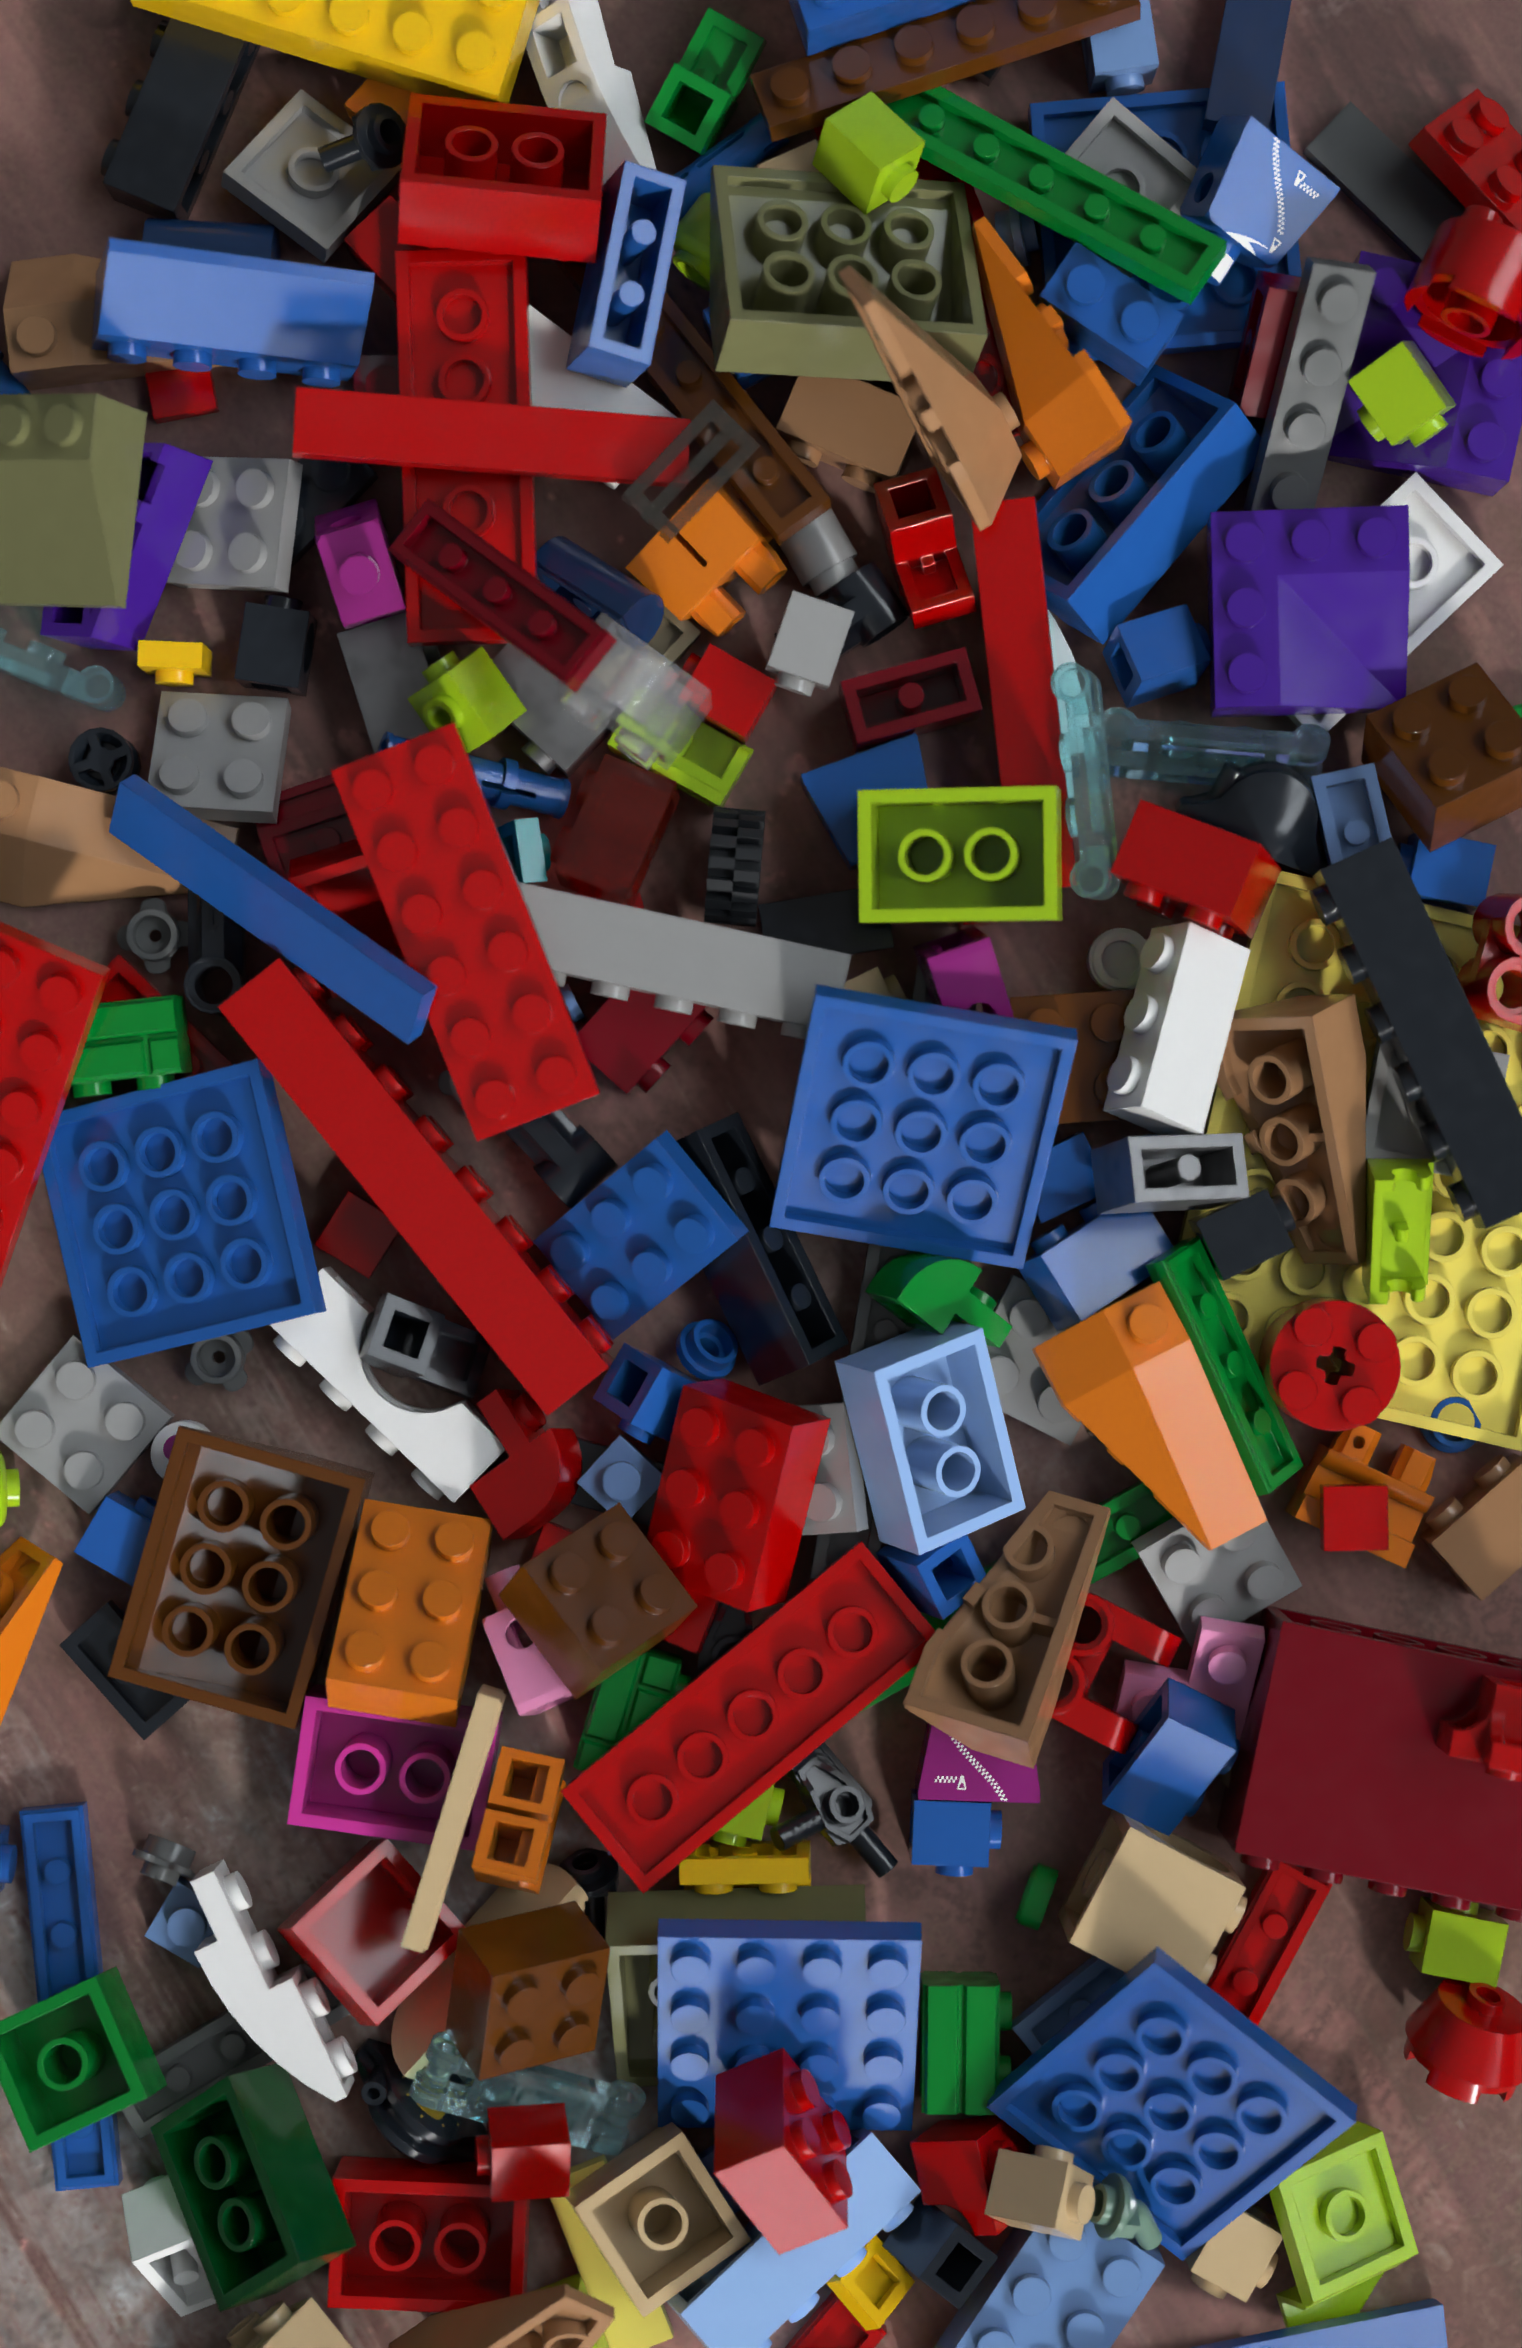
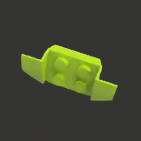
(1341, 2226)

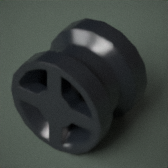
(98, 751)

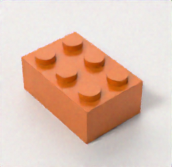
(409, 1613)

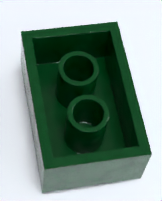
(252, 2186)

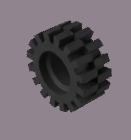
(734, 866)

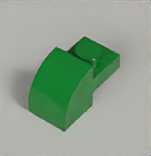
(706, 83)
(932, 1291)

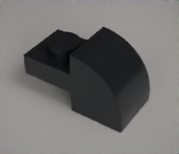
(424, 1347)

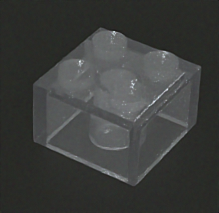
(639, 699)

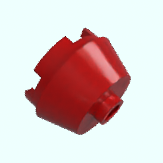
(1468, 2040)

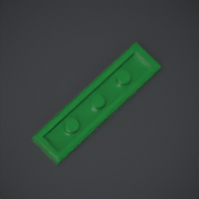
(1228, 1364)

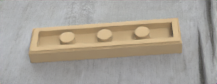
(454, 1818)

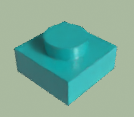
(527, 850)

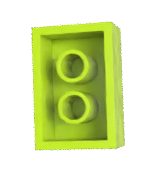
(960, 855)

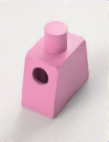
(525, 1670)

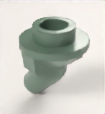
(1122, 2215)

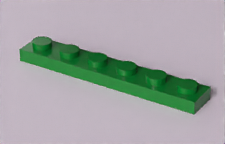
(1062, 193)

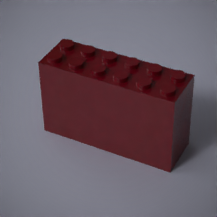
(1348, 1770)

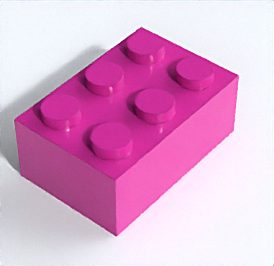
(380, 1773)

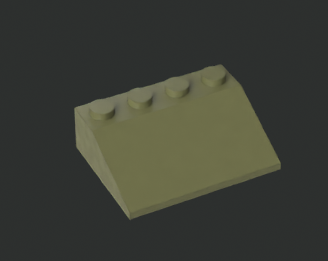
(779, 259)
(68, 498)
(634, 1951)

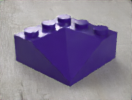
(1483, 427)
(1308, 610)

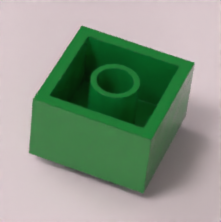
(75, 2060)

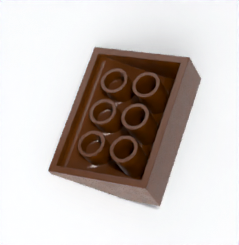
(240, 1575)

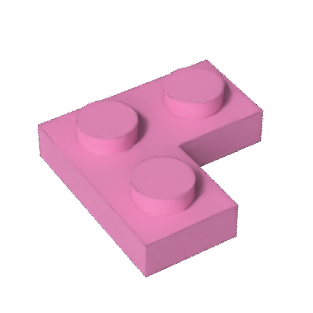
(1220, 1667)

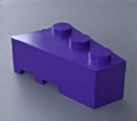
(165, 503)

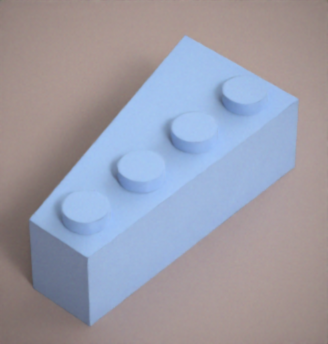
(760, 2290)

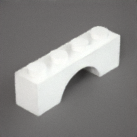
(444, 1443)

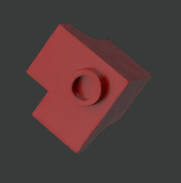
(1489, 1730)
(958, 2164)

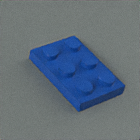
(640, 1235)

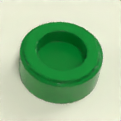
(1036, 1896)

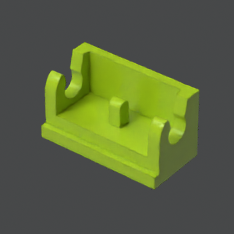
(705, 767)
(1397, 1227)

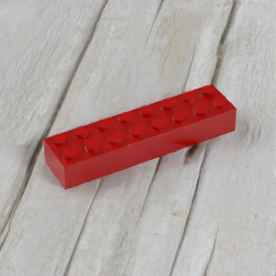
(418, 1184)

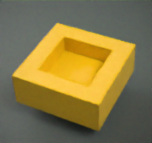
(174, 662)
(873, 2286)

